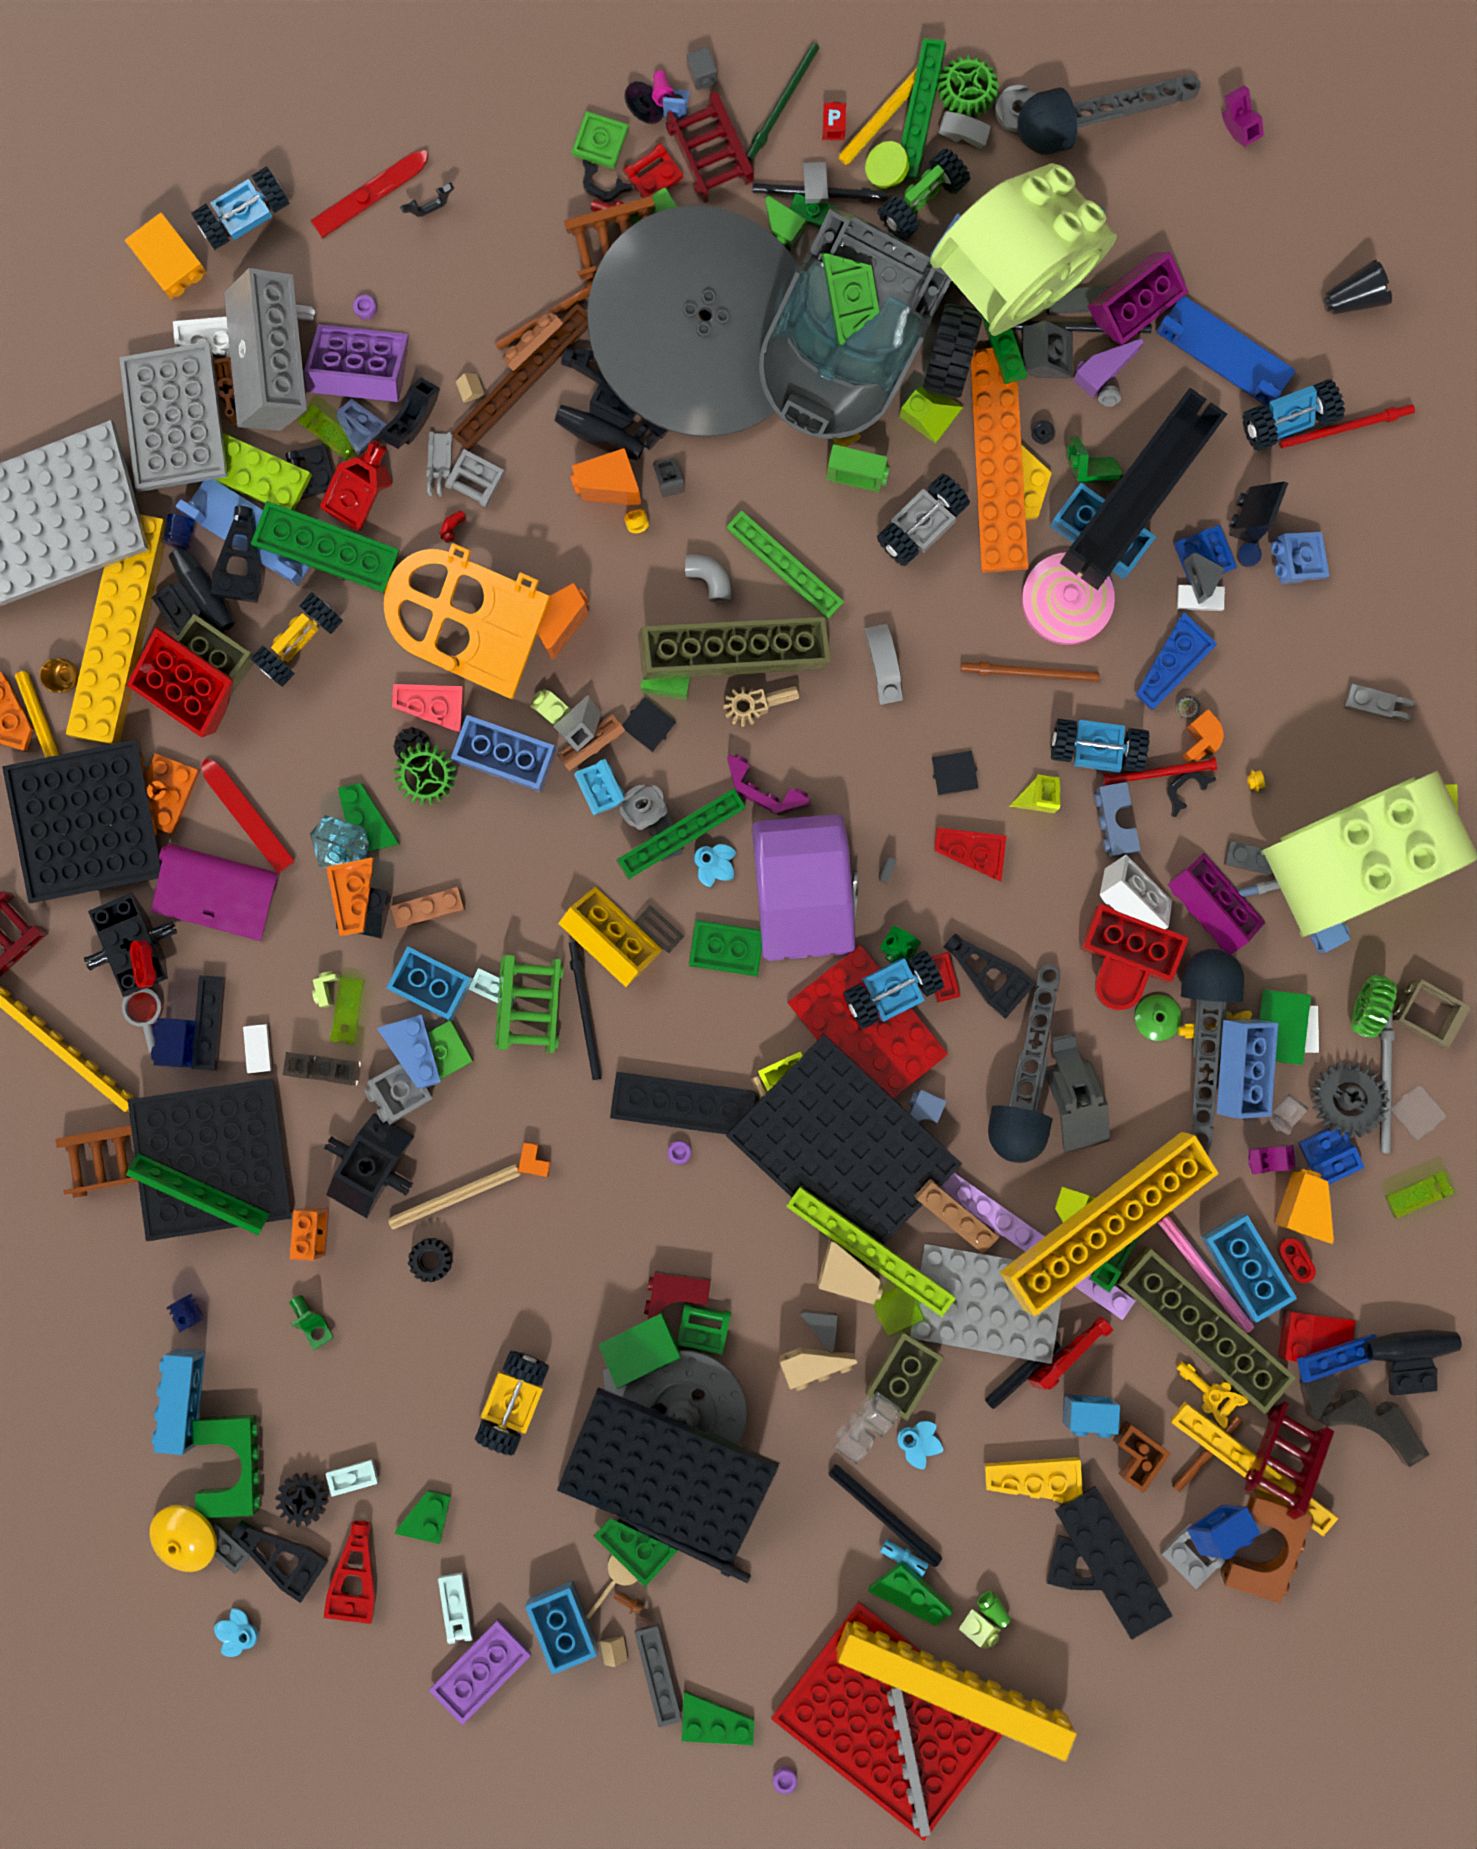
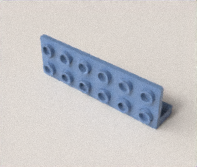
(214, 510)

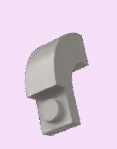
(884, 663)

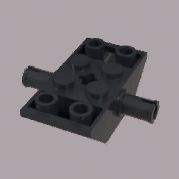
(118, 925)
(376, 1143)

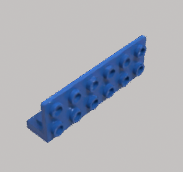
(1225, 351)

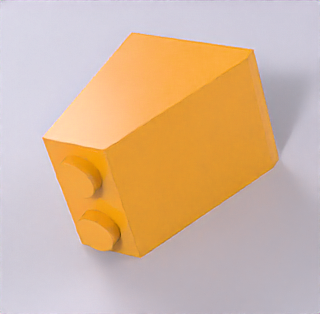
(165, 256)
(1307, 1206)

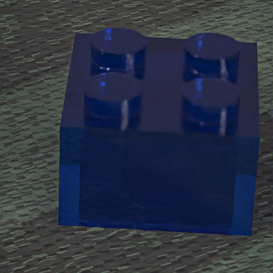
(173, 1042)

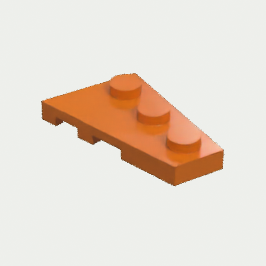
(350, 894)

